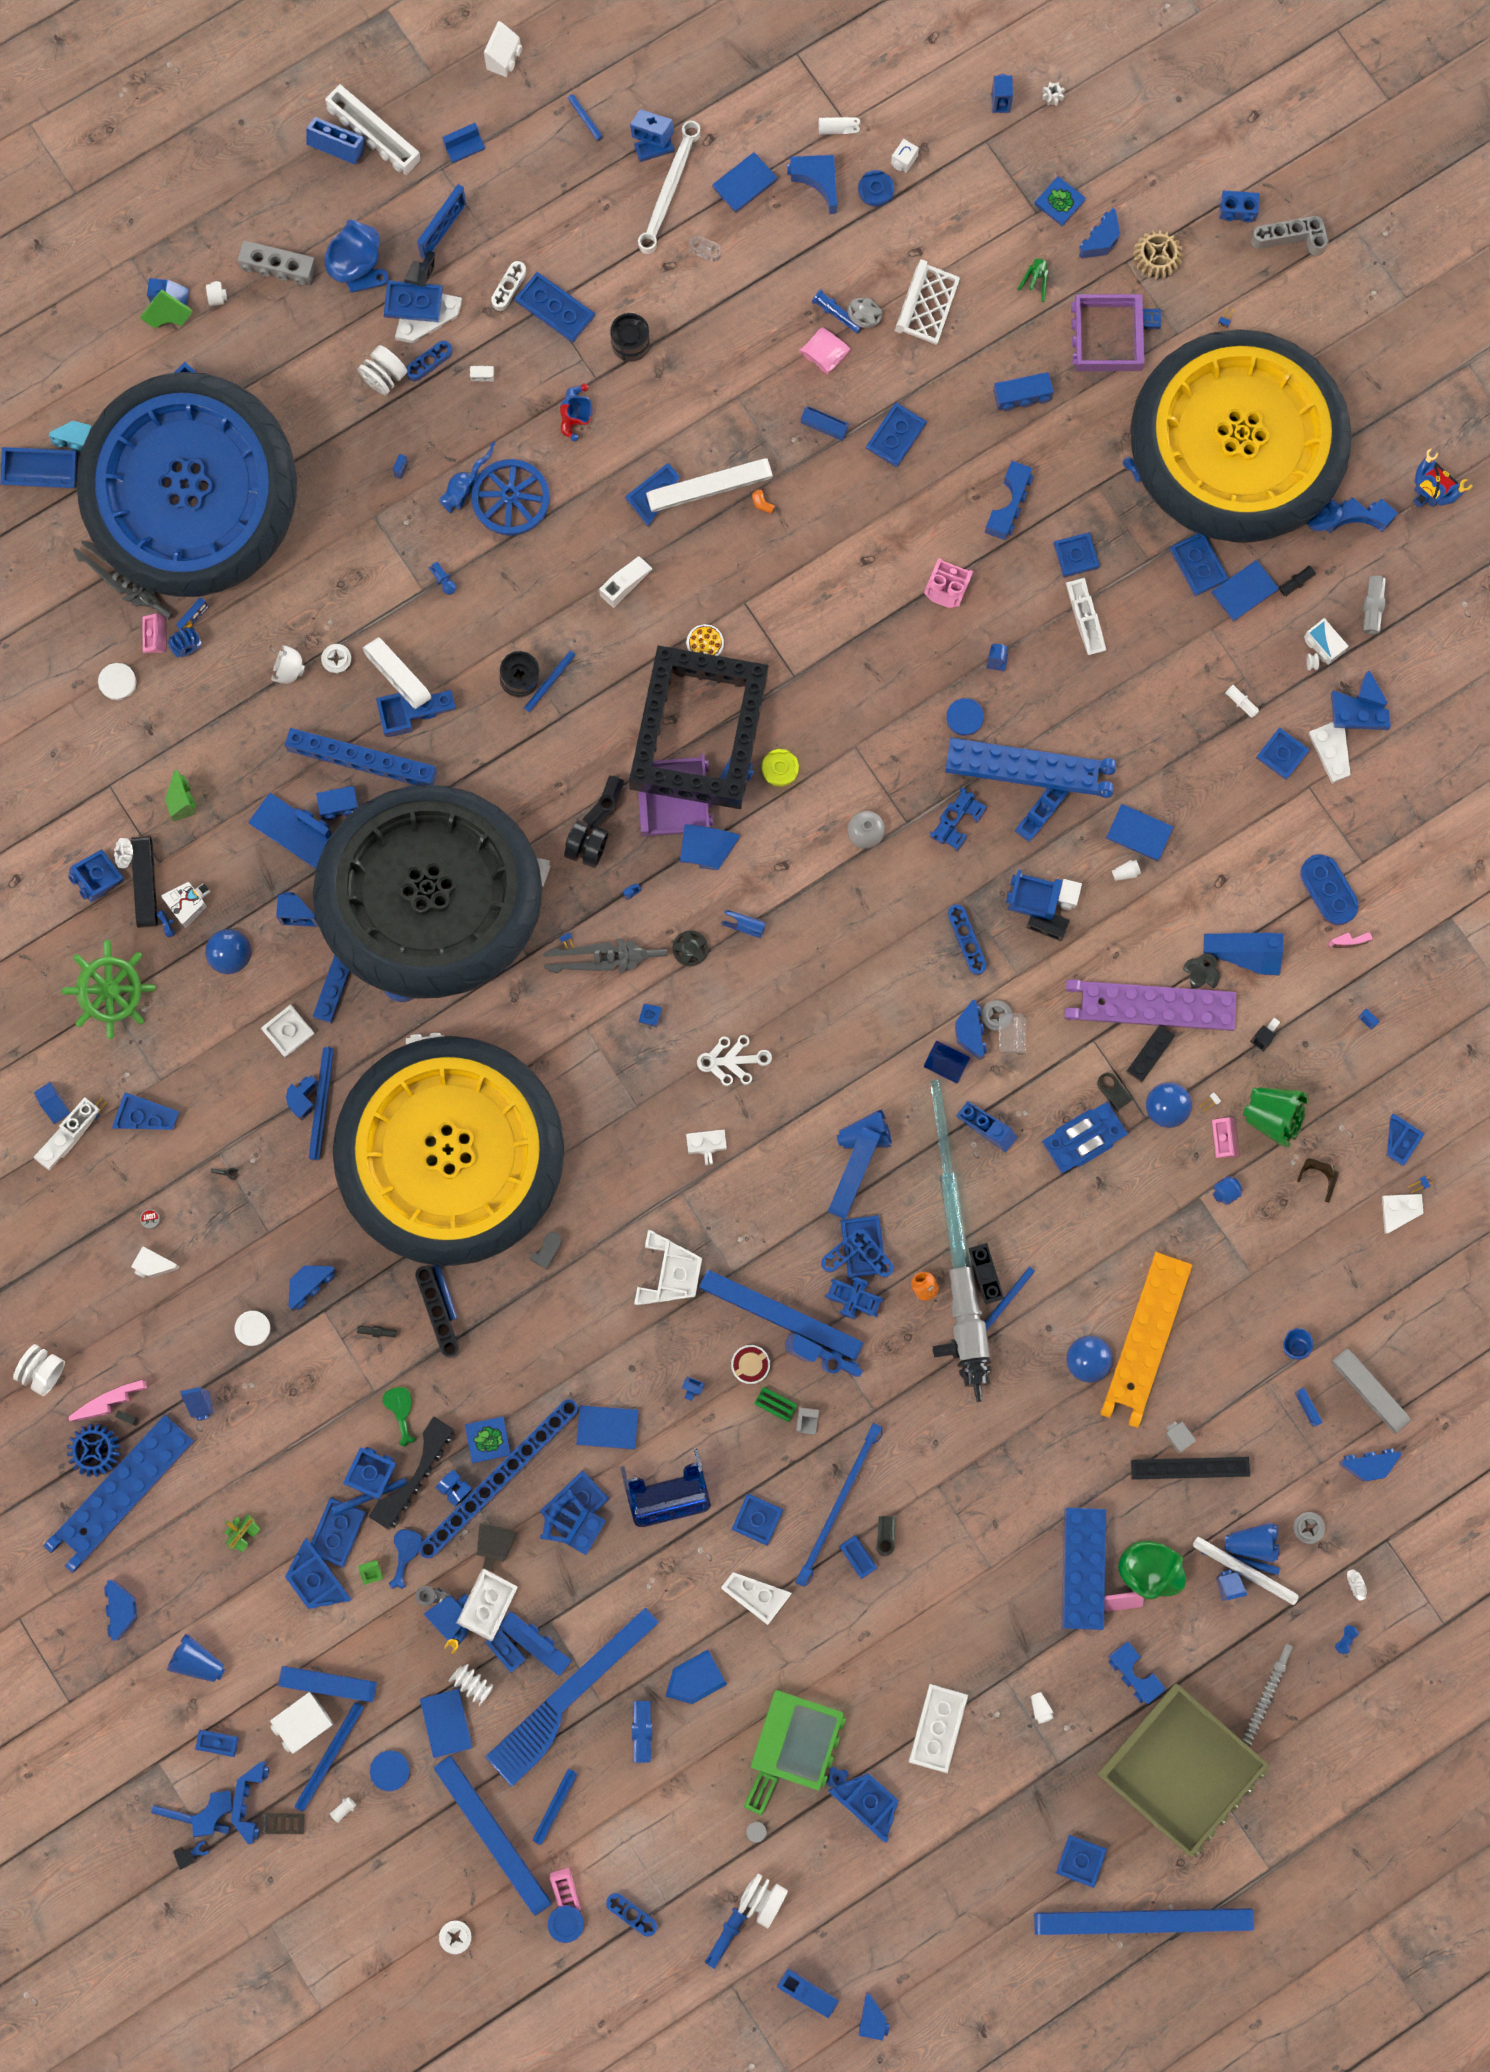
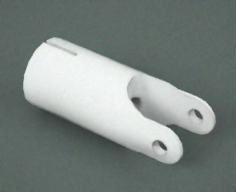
(838, 125)

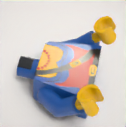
(1436, 485)

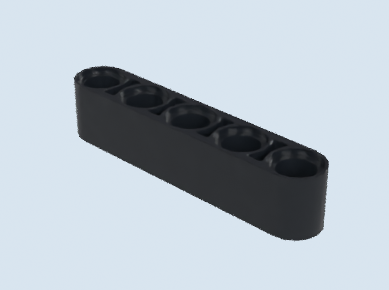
(144, 882)
(431, 1304)

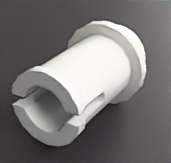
(343, 1809)

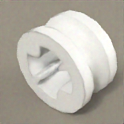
(1312, 661)

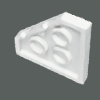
(413, 330)

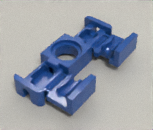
(944, 829)

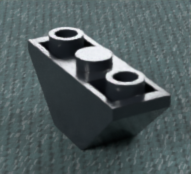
(985, 1273)

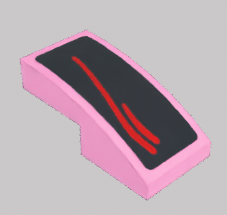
(1346, 941)

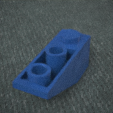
(987, 1126)
(807, 1993)

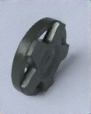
(690, 948)

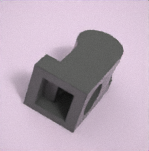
(551, 1245)

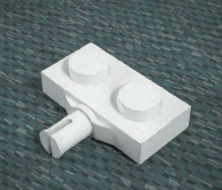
(706, 1143)

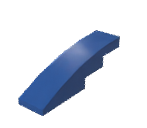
(1040, 813)

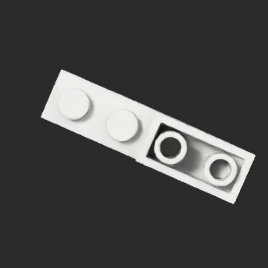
(68, 1134)

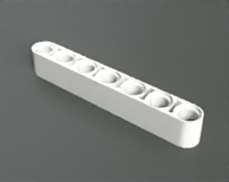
(709, 485)

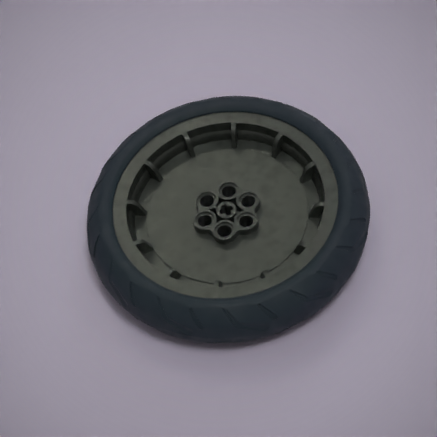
(439, 948)

